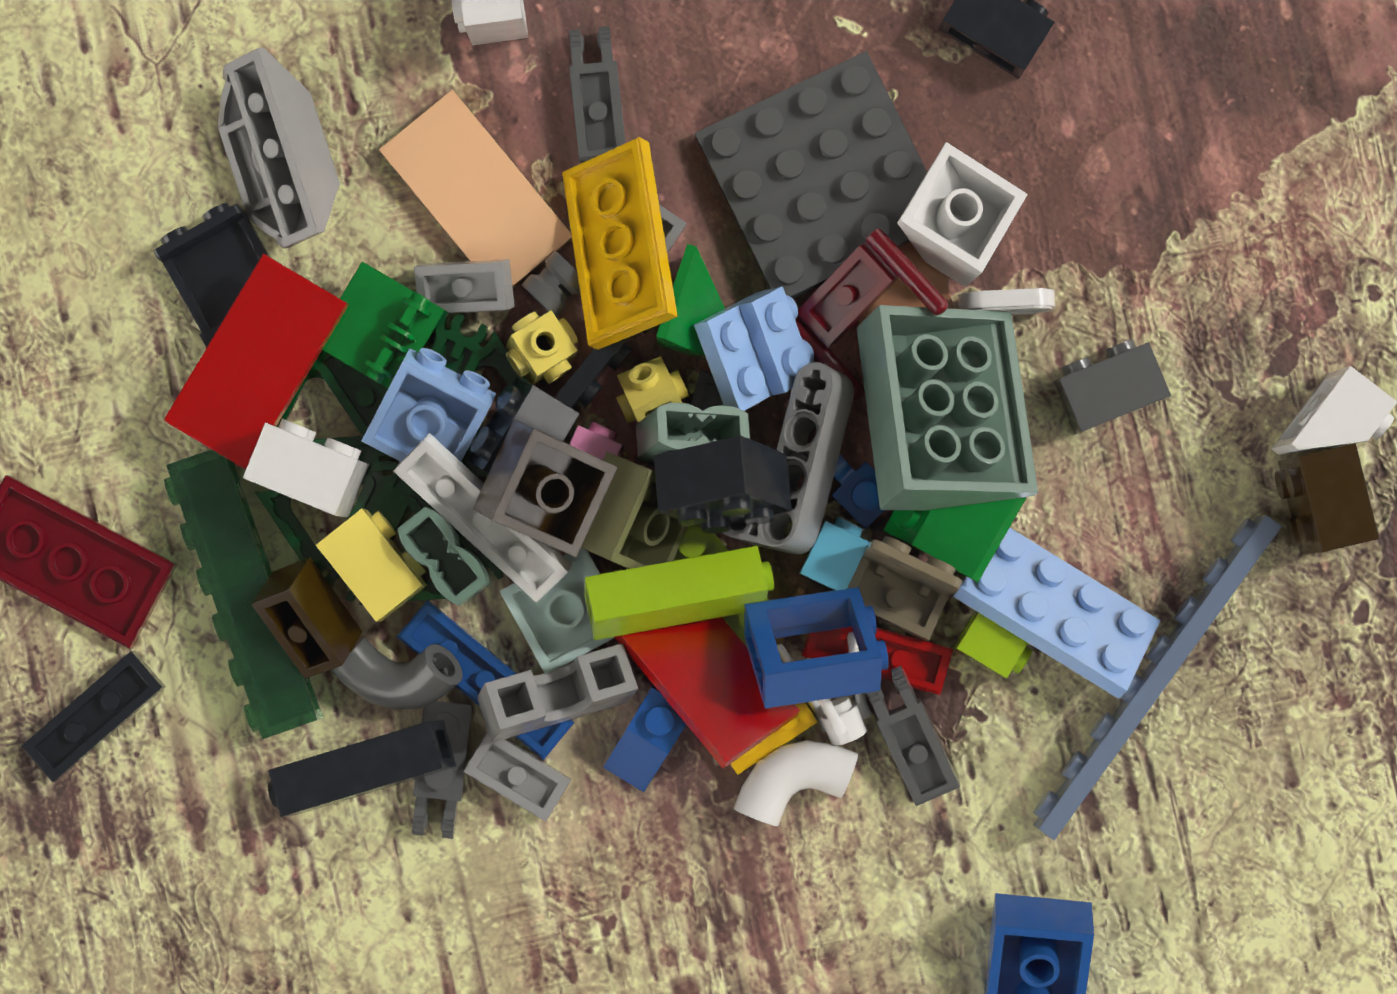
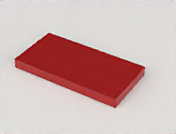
(256, 360)
(709, 684)

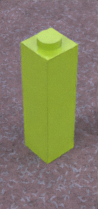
(676, 592)

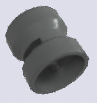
(553, 284)

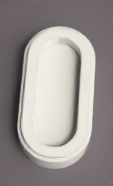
(1014, 300)

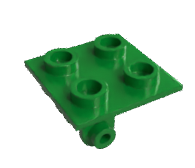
(381, 324)

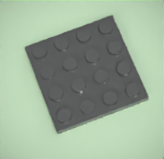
(815, 172)

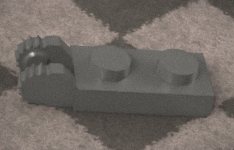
(596, 98)
(914, 743)
(448, 783)

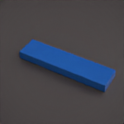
(477, 663)

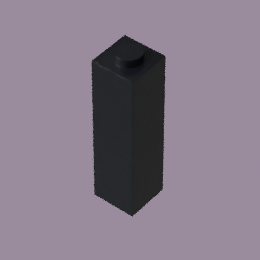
(361, 768)

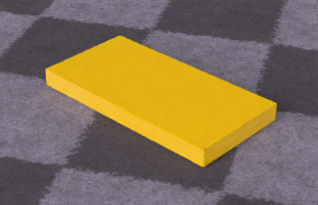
(619, 244)

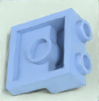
(754, 348)
(429, 400)

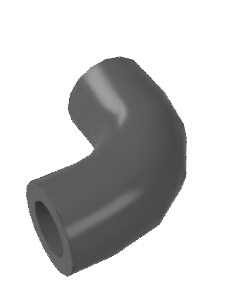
(399, 683)

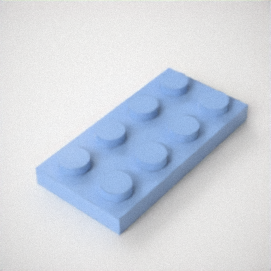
(1062, 613)

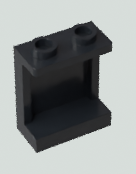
(212, 263)

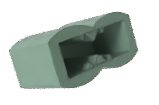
(684, 425)
(435, 544)

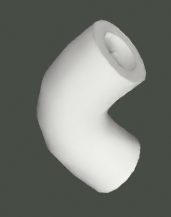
(791, 770)

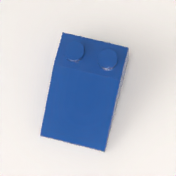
(1039, 946)

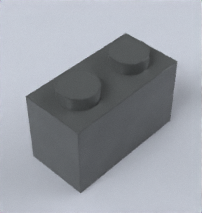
(1112, 386)

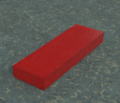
(921, 660)

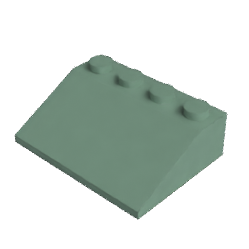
(945, 408)

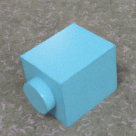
(835, 554)

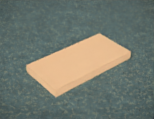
(475, 189)

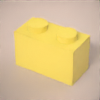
(372, 563)

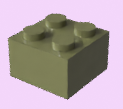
(628, 520)

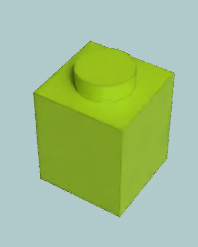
(993, 646)

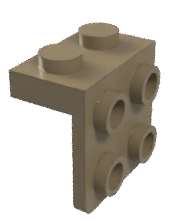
(903, 587)

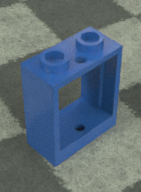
(816, 677)

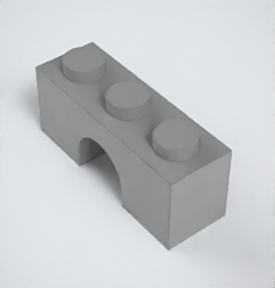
(534, 702)

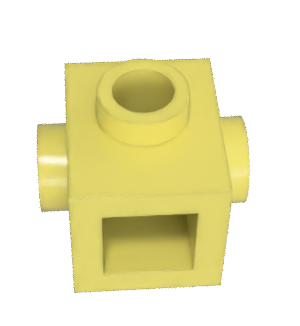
(532, 361)
(648, 388)

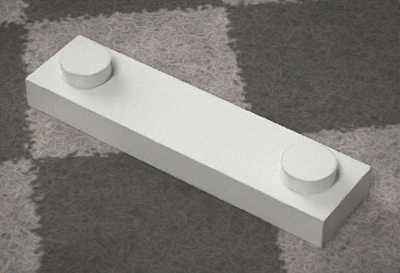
(453, 492)

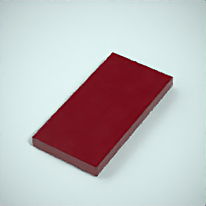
(78, 564)

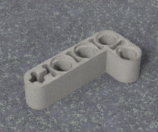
(813, 460)

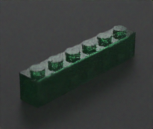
(234, 572)

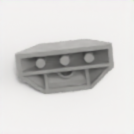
(276, 149)

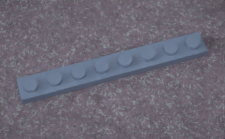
(1166, 658)

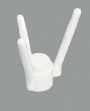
(839, 717)

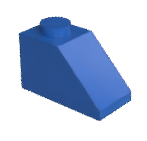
(646, 741)

